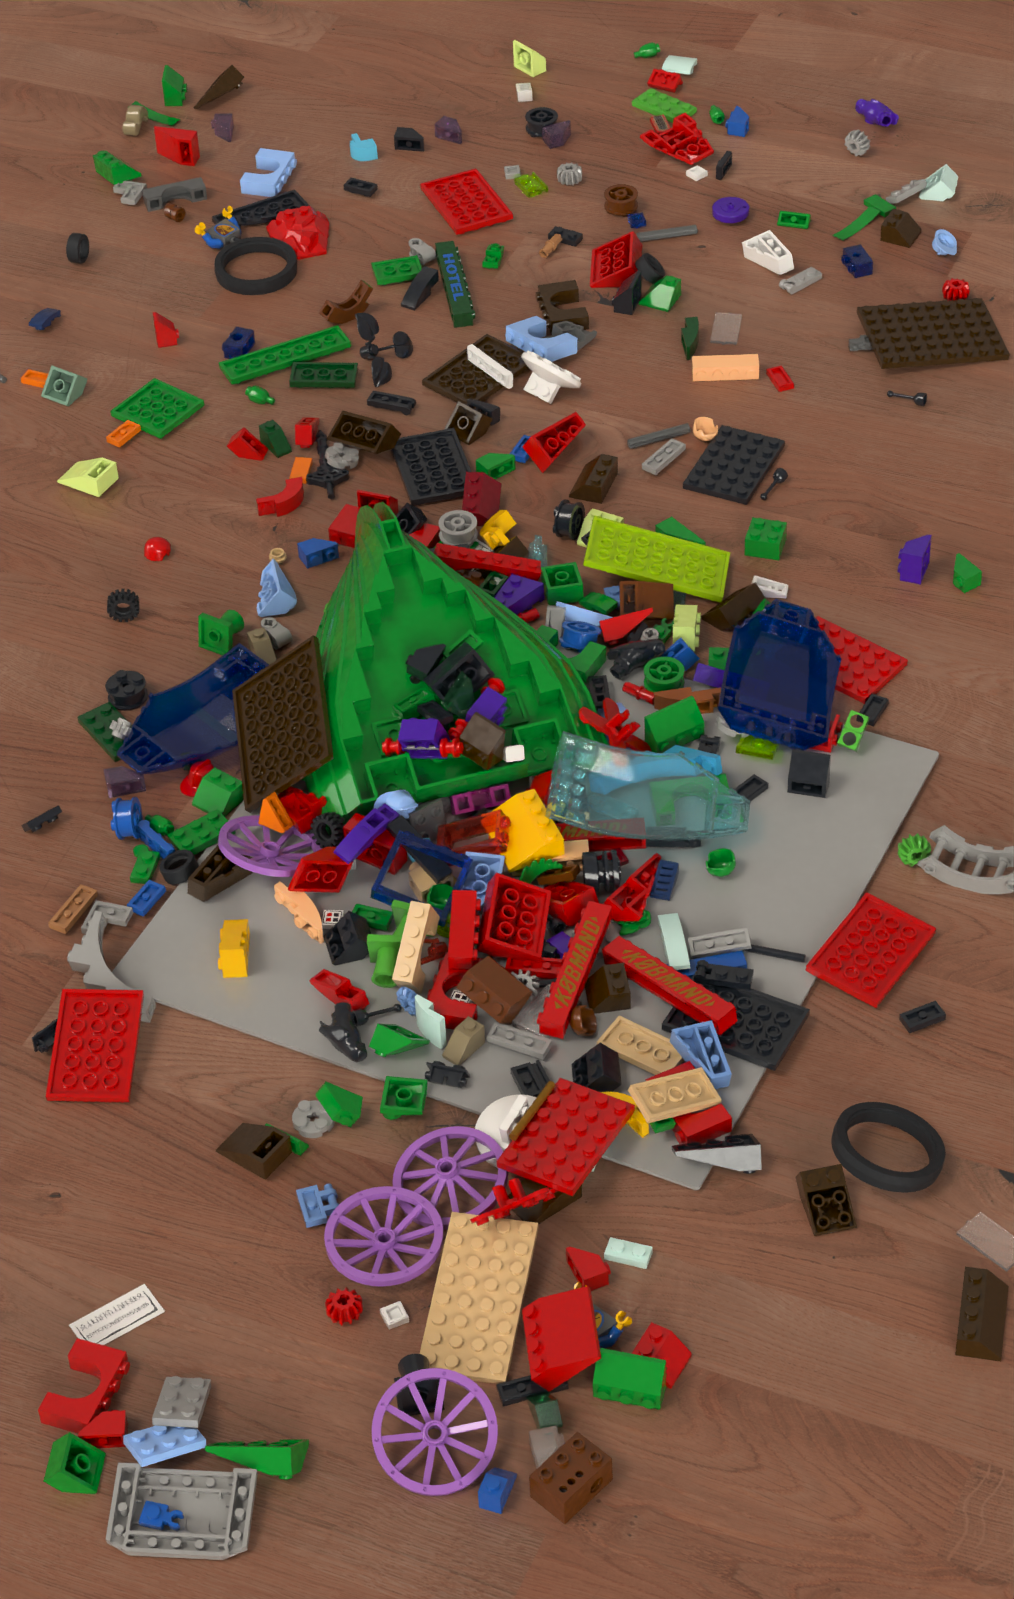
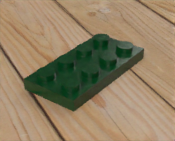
(323, 374)
(97, 724)

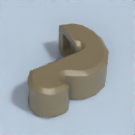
(134, 116)

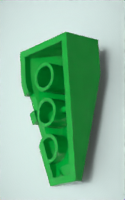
(277, 1458)

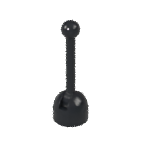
(919, 399)
(779, 476)
(553, 922)
(362, 1016)

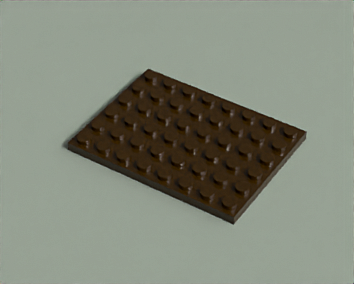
(932, 333)
(282, 723)

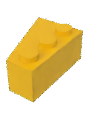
(234, 948)

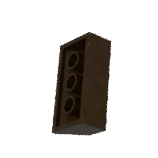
(364, 433)
(982, 1315)

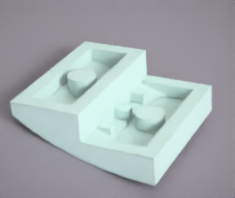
(679, 64)
(430, 1023)

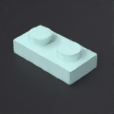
(628, 1253)

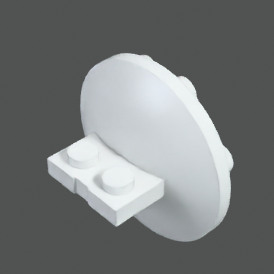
(547, 377)
(500, 1119)

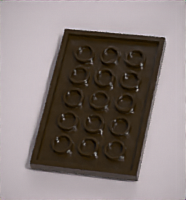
(464, 380)

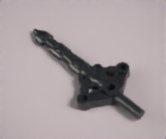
(326, 471)

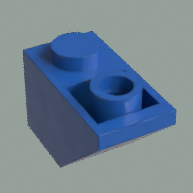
(737, 123)
(317, 551)

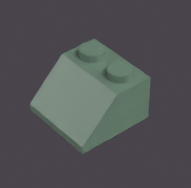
(63, 386)

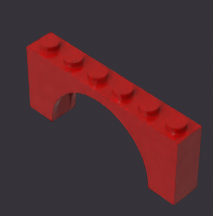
(344, 526)

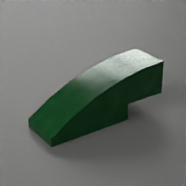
(690, 336)

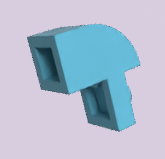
(363, 150)

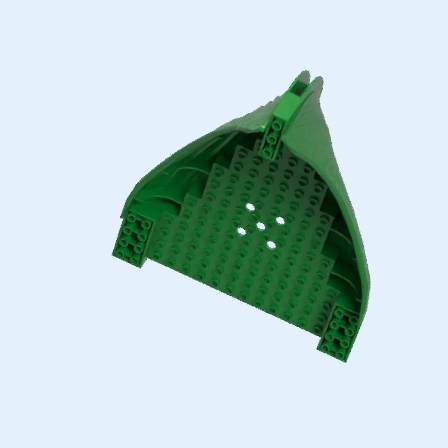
(408, 599)

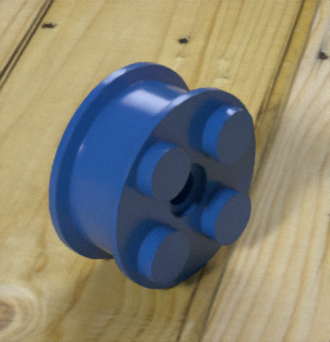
(578, 634)
(126, 818)

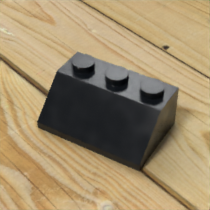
(464, 660)

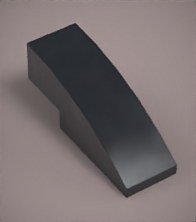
(420, 288)

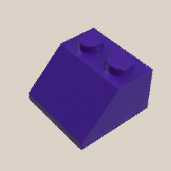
(914, 559)

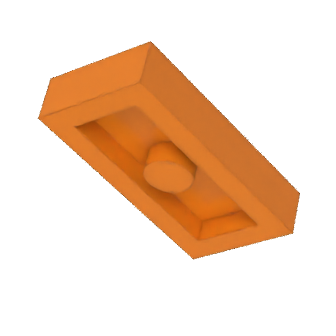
(123, 433)

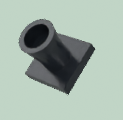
(427, 1388)

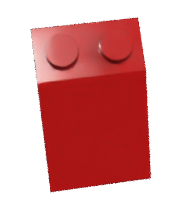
(320, 872)
(569, 900)

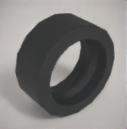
(77, 248)
(650, 268)
(170, 864)

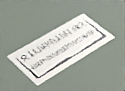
(118, 1316)

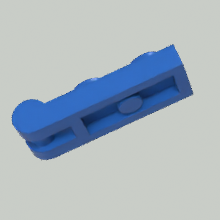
(154, 840)

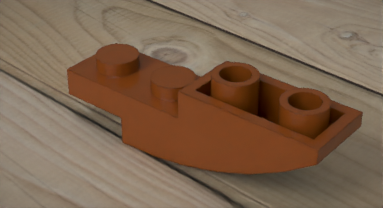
(705, 699)

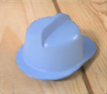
(944, 243)
(398, 800)

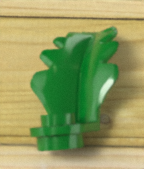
(530, 873)

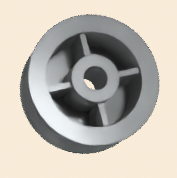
(458, 528)

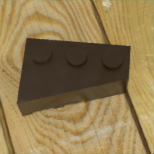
(215, 876)

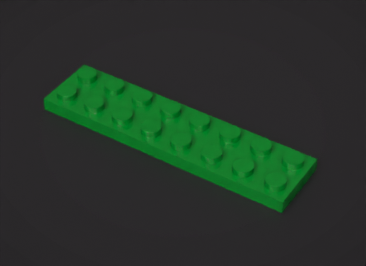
(284, 354)

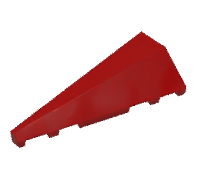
(301, 807)
(631, 897)

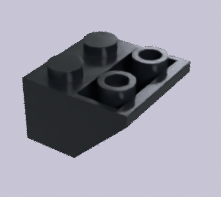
(809, 773)
(348, 939)
(598, 1069)

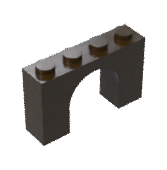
(557, 294)

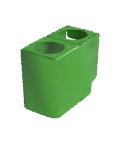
(849, 728)

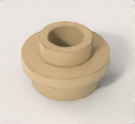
(278, 554)

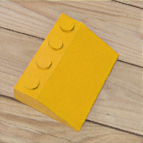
(530, 833)

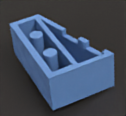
(703, 1049)

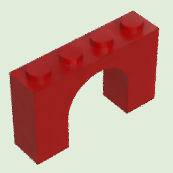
(452, 1010)
(701, 1125)
(94, 1359)

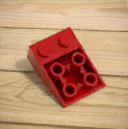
(177, 145)

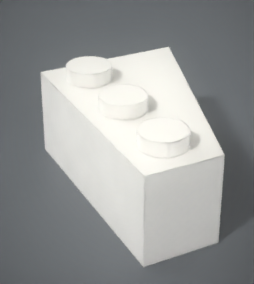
(768, 252)

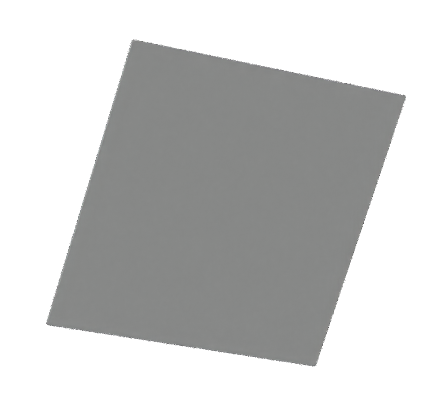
(791, 887)

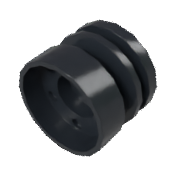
(601, 871)

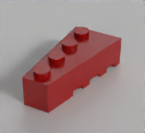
(551, 441)
(463, 929)

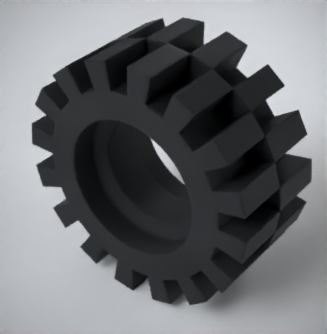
(123, 613)
(320, 831)

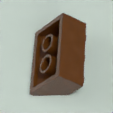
(495, 990)

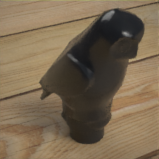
(633, 655)
(344, 1033)

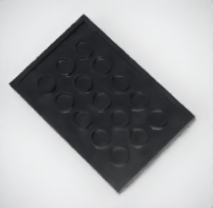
(734, 464)
(431, 466)
(762, 1029)

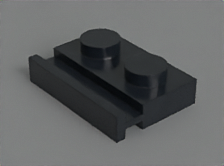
(530, 1078)

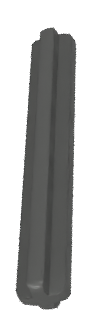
(667, 233)
(658, 436)

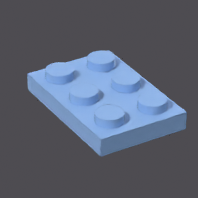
(162, 1443)

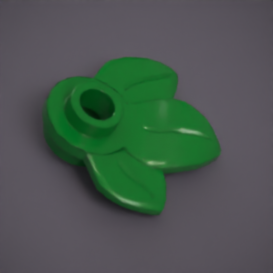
(630, 927)

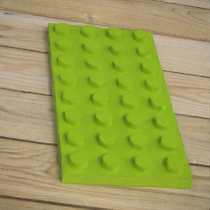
(657, 558)

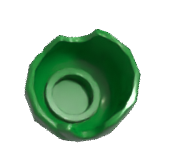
(721, 862)
(439, 895)

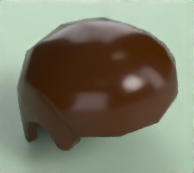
(583, 1021)

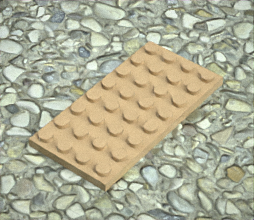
(479, 1297)

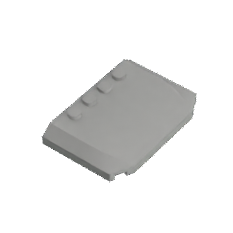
(213, 1503)

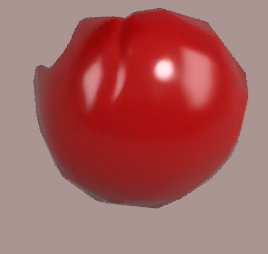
(156, 548)

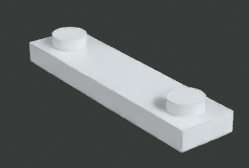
(490, 366)

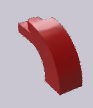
(284, 501)

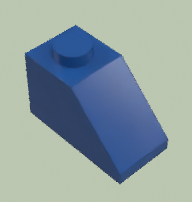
(683, 652)
(495, 1489)

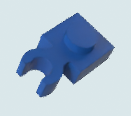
(157, 1515)

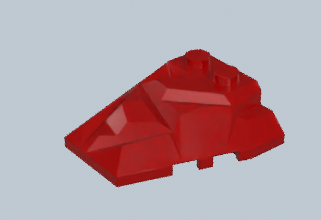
(680, 141)
(302, 230)

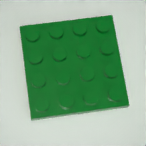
(158, 408)

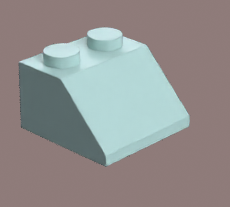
(940, 185)

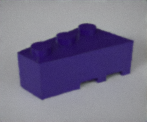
(520, 593)

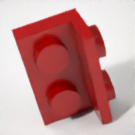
(664, 80)
(835, 728)

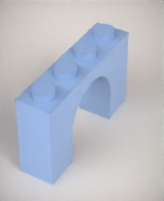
(269, 184)
(528, 336)

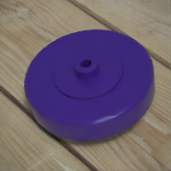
(730, 210)

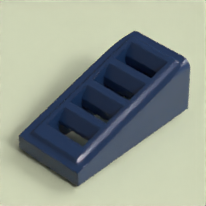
(668, 869)

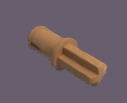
(550, 245)

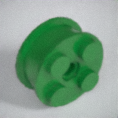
(663, 674)

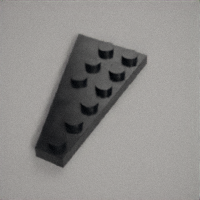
(264, 210)

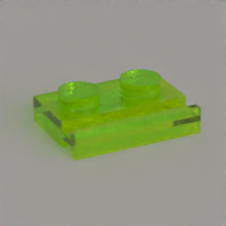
(531, 185)

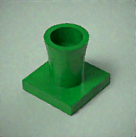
(218, 633)

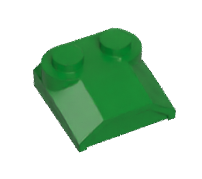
(403, 1097)

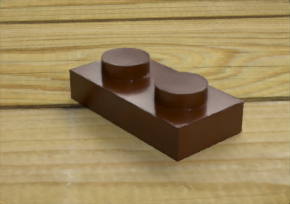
(552, 876)

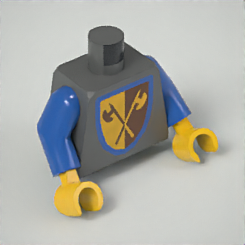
(221, 233)
(608, 1328)

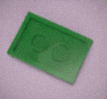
(396, 270)
(199, 833)

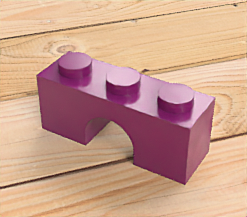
(479, 799)

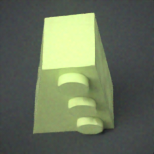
(686, 625)

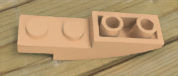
(305, 912)

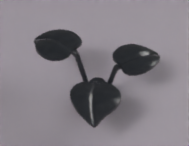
(381, 370)

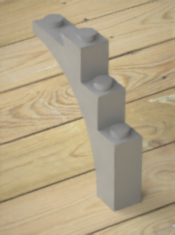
(90, 960)

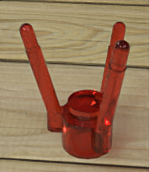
(435, 951)

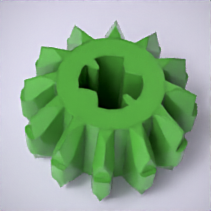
(913, 849)

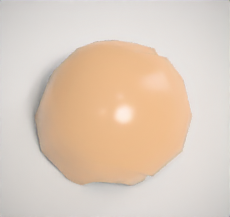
(704, 429)

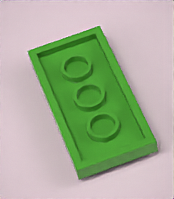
(662, 104)

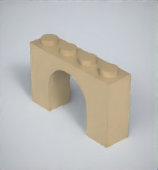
(420, 921)

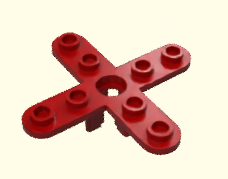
(612, 726)
(519, 1199)

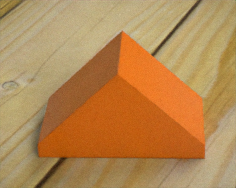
(274, 814)

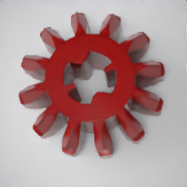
(955, 289)
(344, 1306)

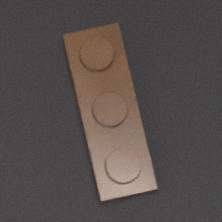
(73, 909)

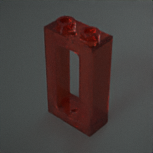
(473, 827)

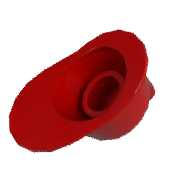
(192, 780)

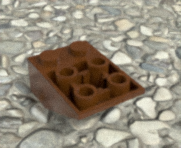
(644, 595)

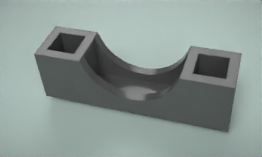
(158, 196)

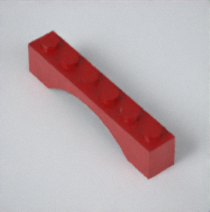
(466, 558)

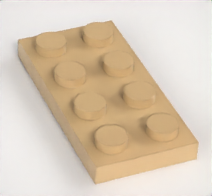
(641, 1046)
(674, 1095)

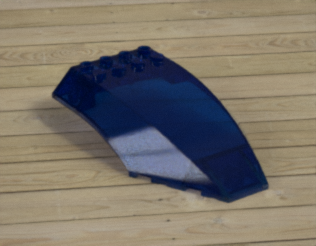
(780, 677)
(189, 717)

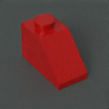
(165, 331)
(247, 445)
(588, 1268)
(106, 1430)

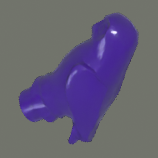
(876, 112)

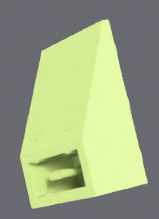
(91, 476)

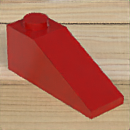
(306, 431)
(618, 627)

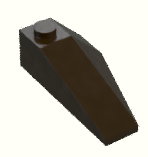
(225, 83)

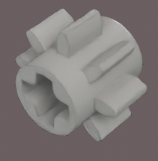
(121, 728)

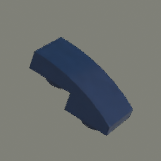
(44, 318)

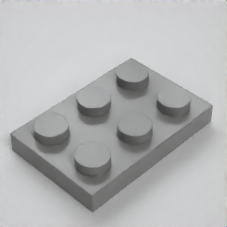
(181, 1402)

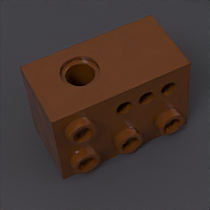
(571, 1477)

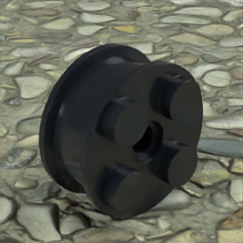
(539, 118)
(568, 519)
(126, 690)

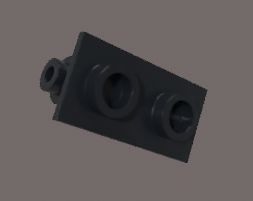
(44, 1039)
(455, 1074)

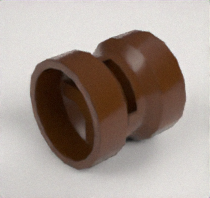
(177, 213)

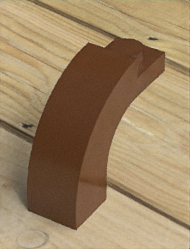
(346, 310)

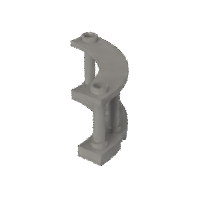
(978, 854)

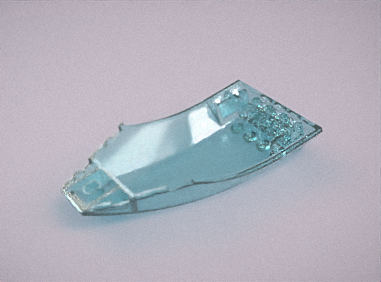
(640, 794)

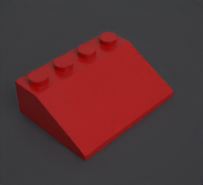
(615, 261)
(513, 919)
(560, 1336)

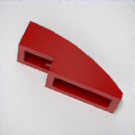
(339, 989)

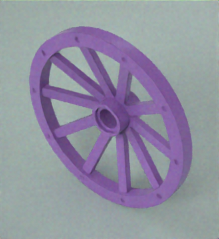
(265, 853)
(455, 1168)
(384, 1240)
(394, 1471)

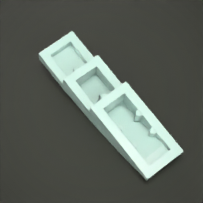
(673, 941)

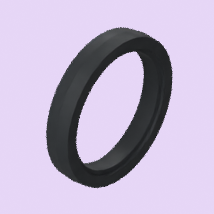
(259, 286)
(879, 1176)

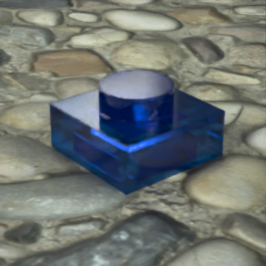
(636, 220)

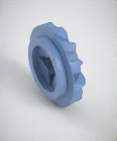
(407, 999)

